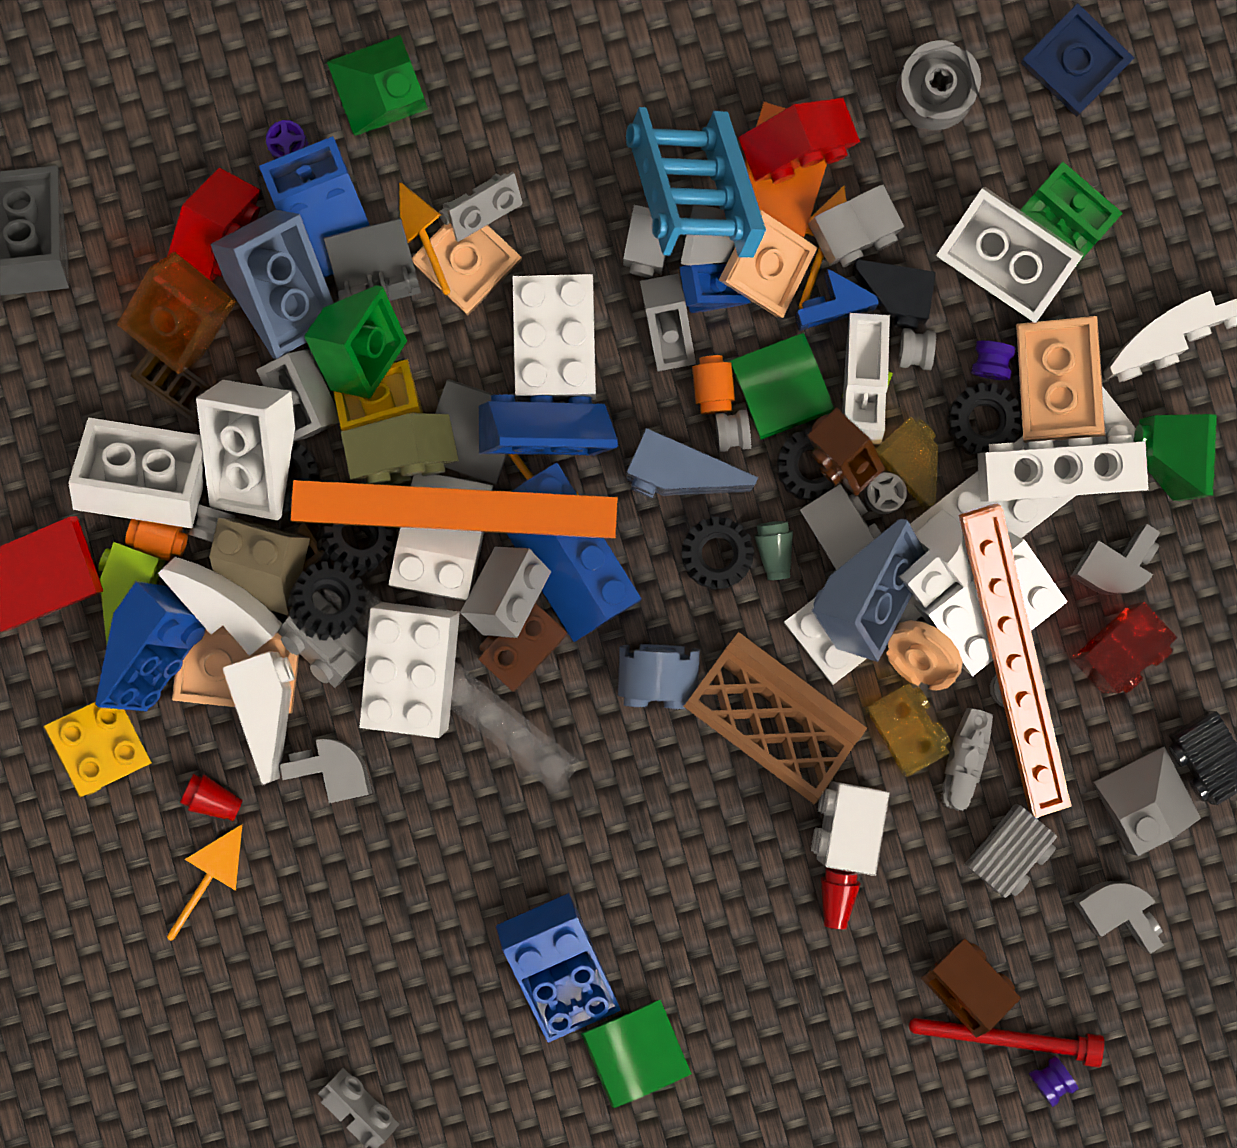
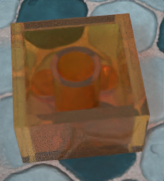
(176, 312)

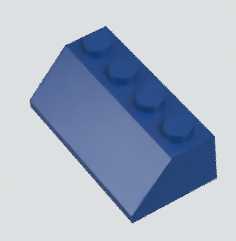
(585, 576)

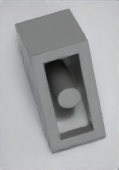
(642, 248)
(706, 248)
(668, 322)

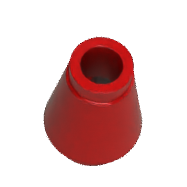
(210, 798)
(838, 896)

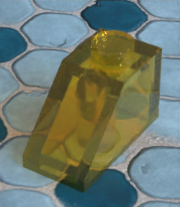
(914, 458)

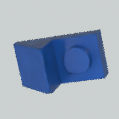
(705, 291)
(845, 299)

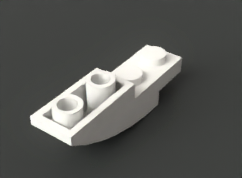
(1164, 337)

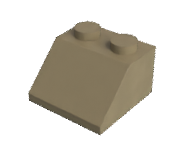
(259, 559)

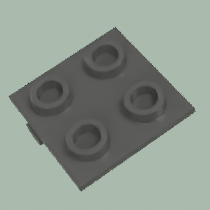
(372, 258)

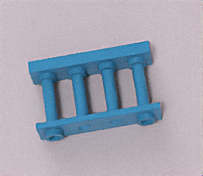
(724, 166)

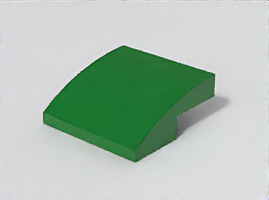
(1072, 209)
(782, 386)
(636, 1053)

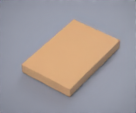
(1060, 379)
(202, 671)

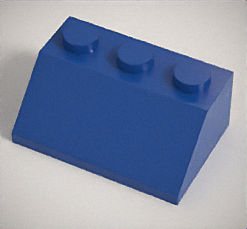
(545, 427)

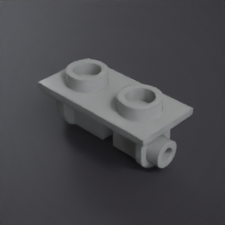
(484, 206)
(372, 1120)

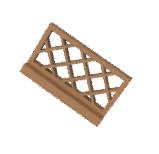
(789, 698)

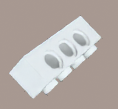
(1125, 473)

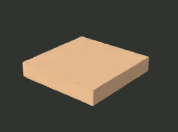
(470, 266)
(774, 271)

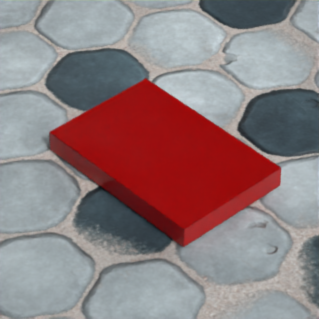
(45, 573)

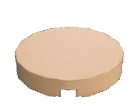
(924, 655)

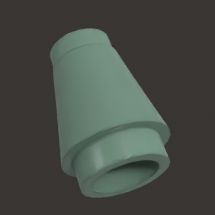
(775, 548)

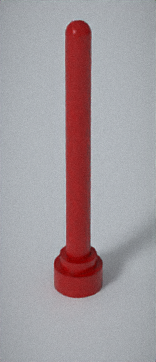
(1085, 1049)

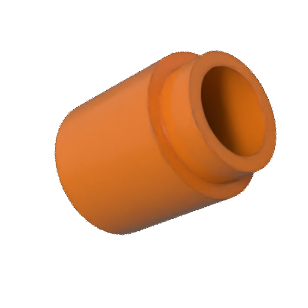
(713, 385)
(156, 539)

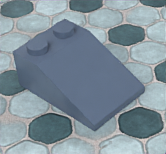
(274, 278)
(676, 469)
(867, 595)

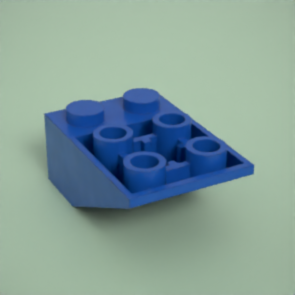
(320, 190)
(145, 647)
(557, 967)

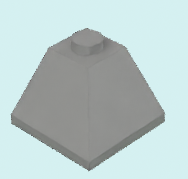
(1147, 802)

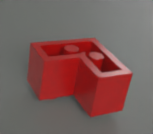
(799, 138)
(211, 213)

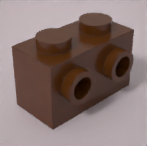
(844, 452)
(517, 658)
(971, 987)

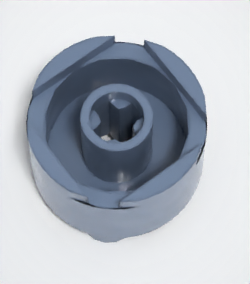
(657, 675)

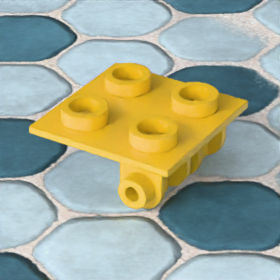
(96, 747)

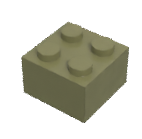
(400, 448)

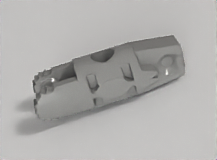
(966, 758)

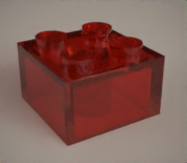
(1125, 649)

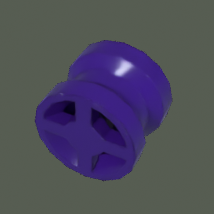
(285, 134)
(993, 360)
(1053, 1081)

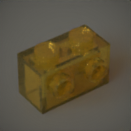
(908, 728)

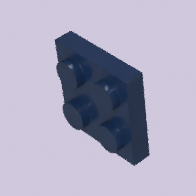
(1077, 60)

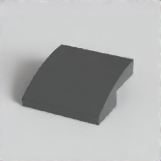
(462, 406)

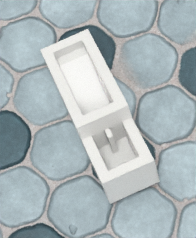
(867, 373)
(221, 603)

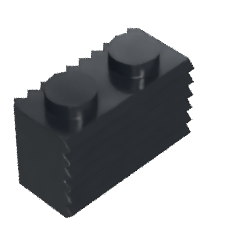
(1210, 756)

